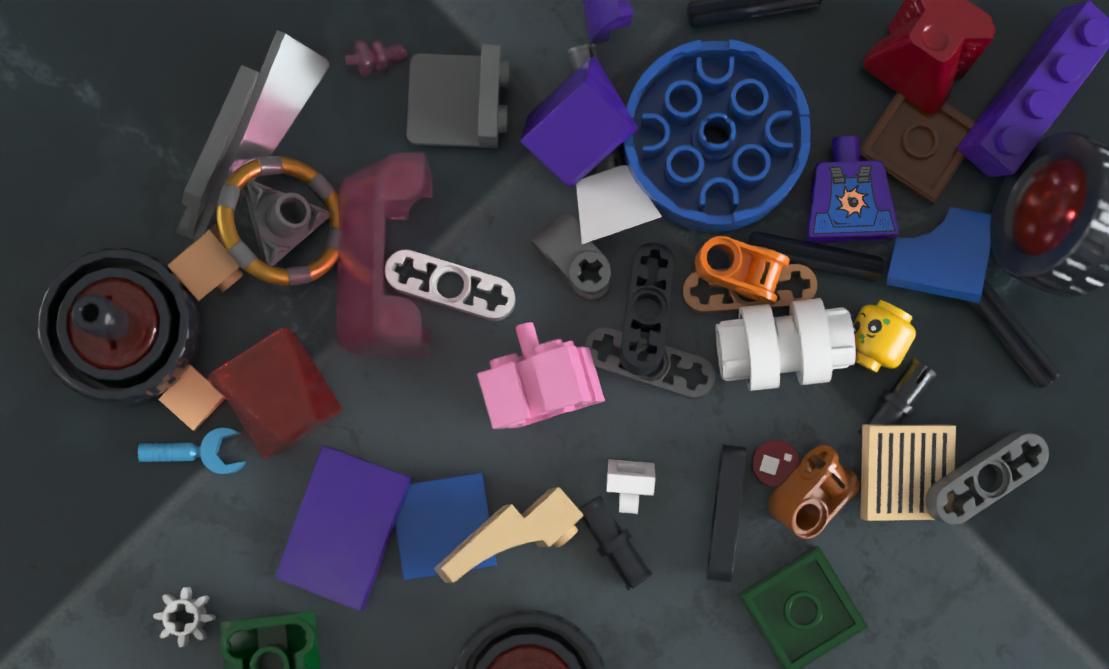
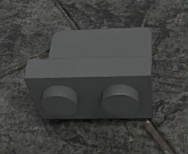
(458, 99)

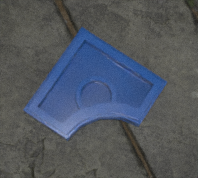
(947, 260)

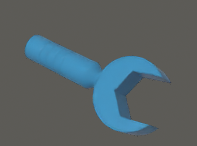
(189, 451)

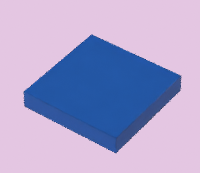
(437, 520)

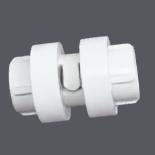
(804, 342)

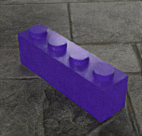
(1037, 90)

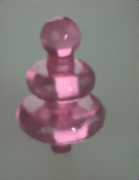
(378, 55)

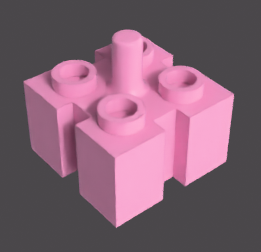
(540, 383)

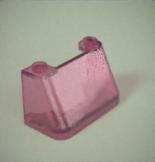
(365, 317)

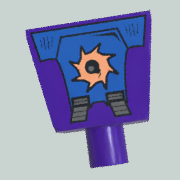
(849, 198)

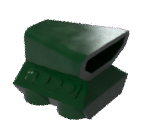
(271, 642)

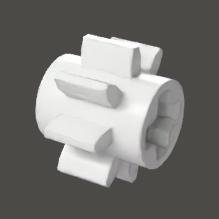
(176, 627)

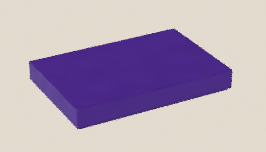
(343, 528)

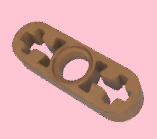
(715, 301)

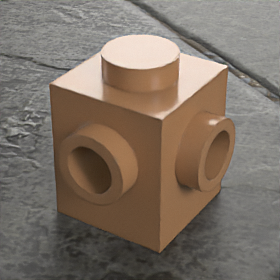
(206, 265)

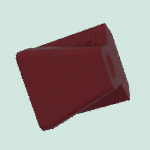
(930, 48)

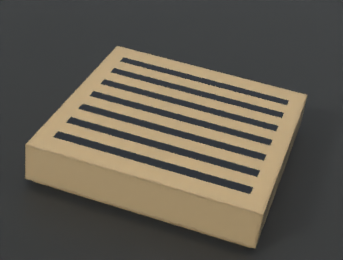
(901, 468)

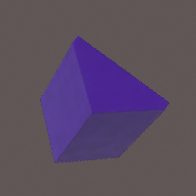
(578, 124)

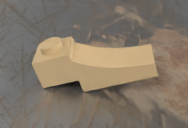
(544, 522)

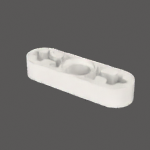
(414, 285)

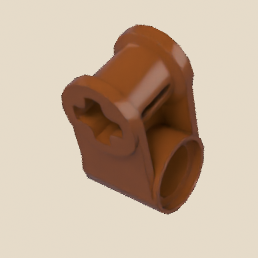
(812, 494)

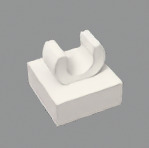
(630, 480)

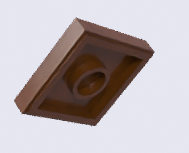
(918, 146)

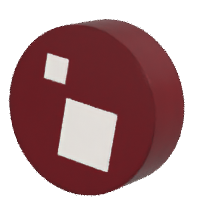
(774, 462)

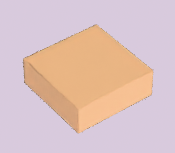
(192, 398)

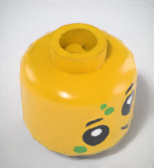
(882, 336)

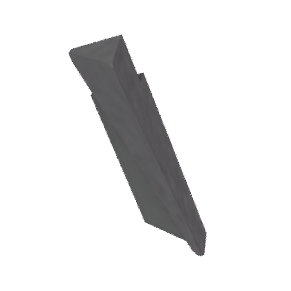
(250, 125)

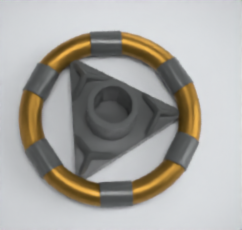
(278, 220)

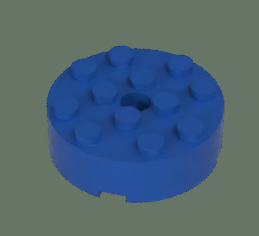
(724, 87)

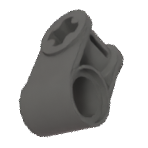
(563, 251)

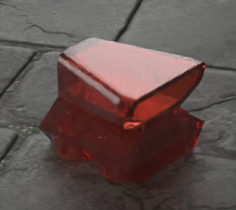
(276, 392)

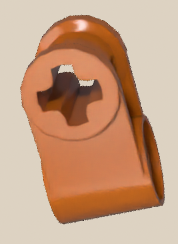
(745, 268)

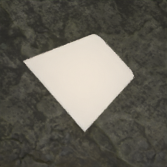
(612, 204)

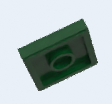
(803, 610)

